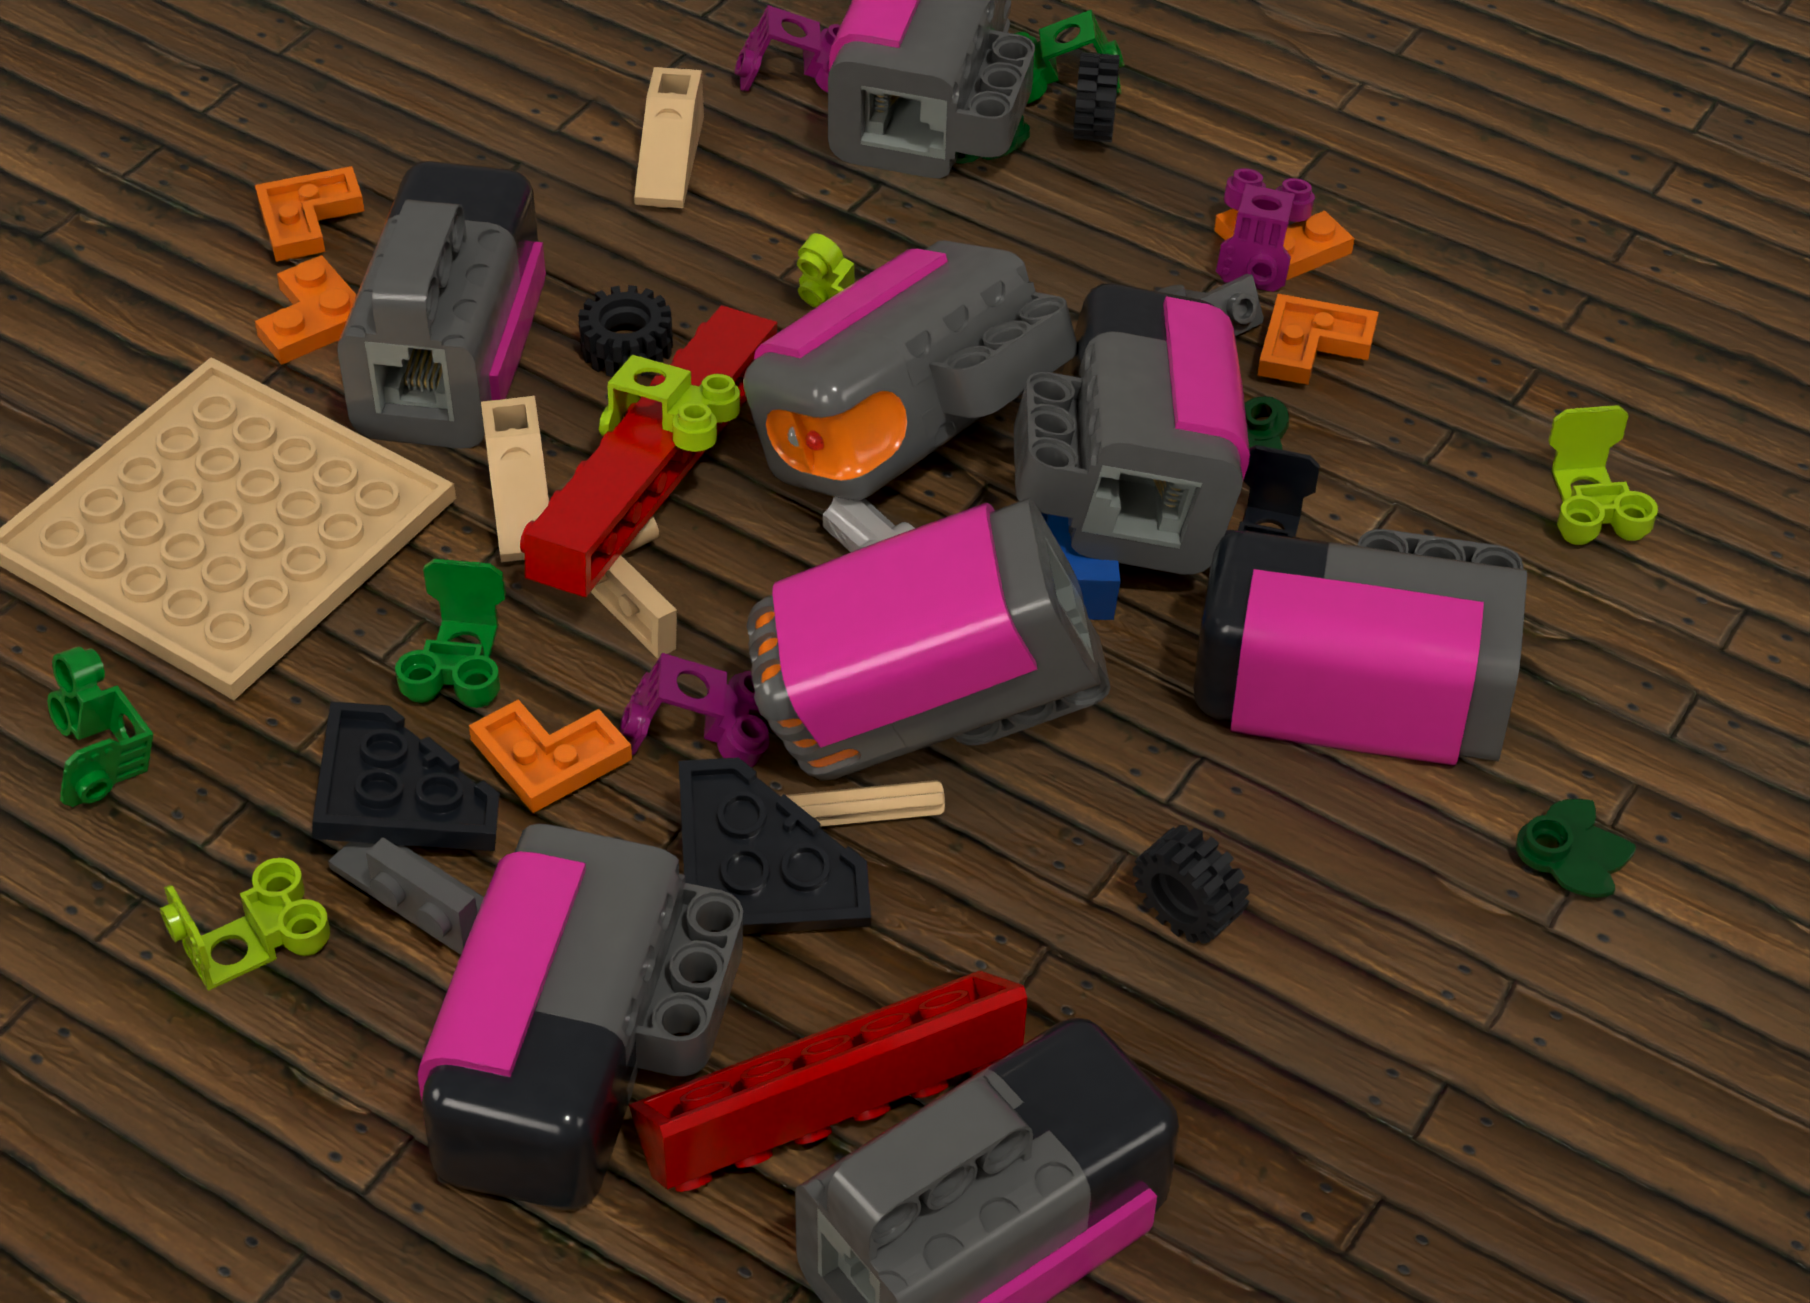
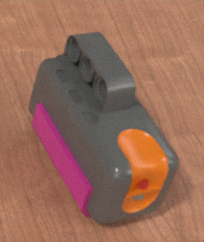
(901, 366)

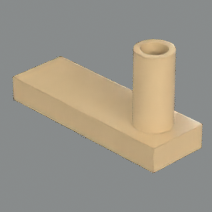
(637, 601)

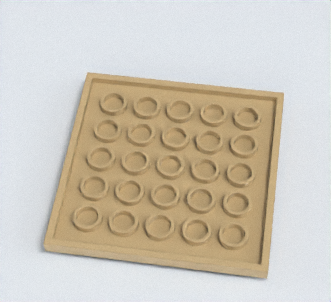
(221, 525)

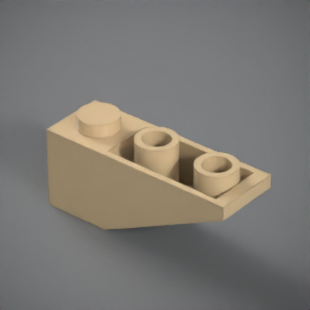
(669, 137)
(514, 469)

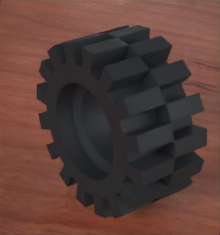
(1096, 97)
(624, 312)
(1191, 884)

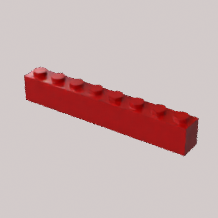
(633, 466)

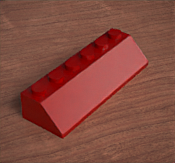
(828, 1078)

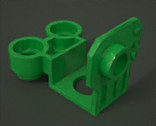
(1047, 49)
(467, 607)
(85, 711)

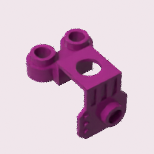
(815, 46)
(1261, 227)
(728, 708)

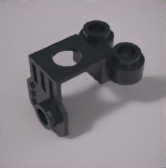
(1277, 489)

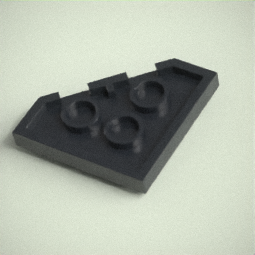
(396, 786)
(766, 852)

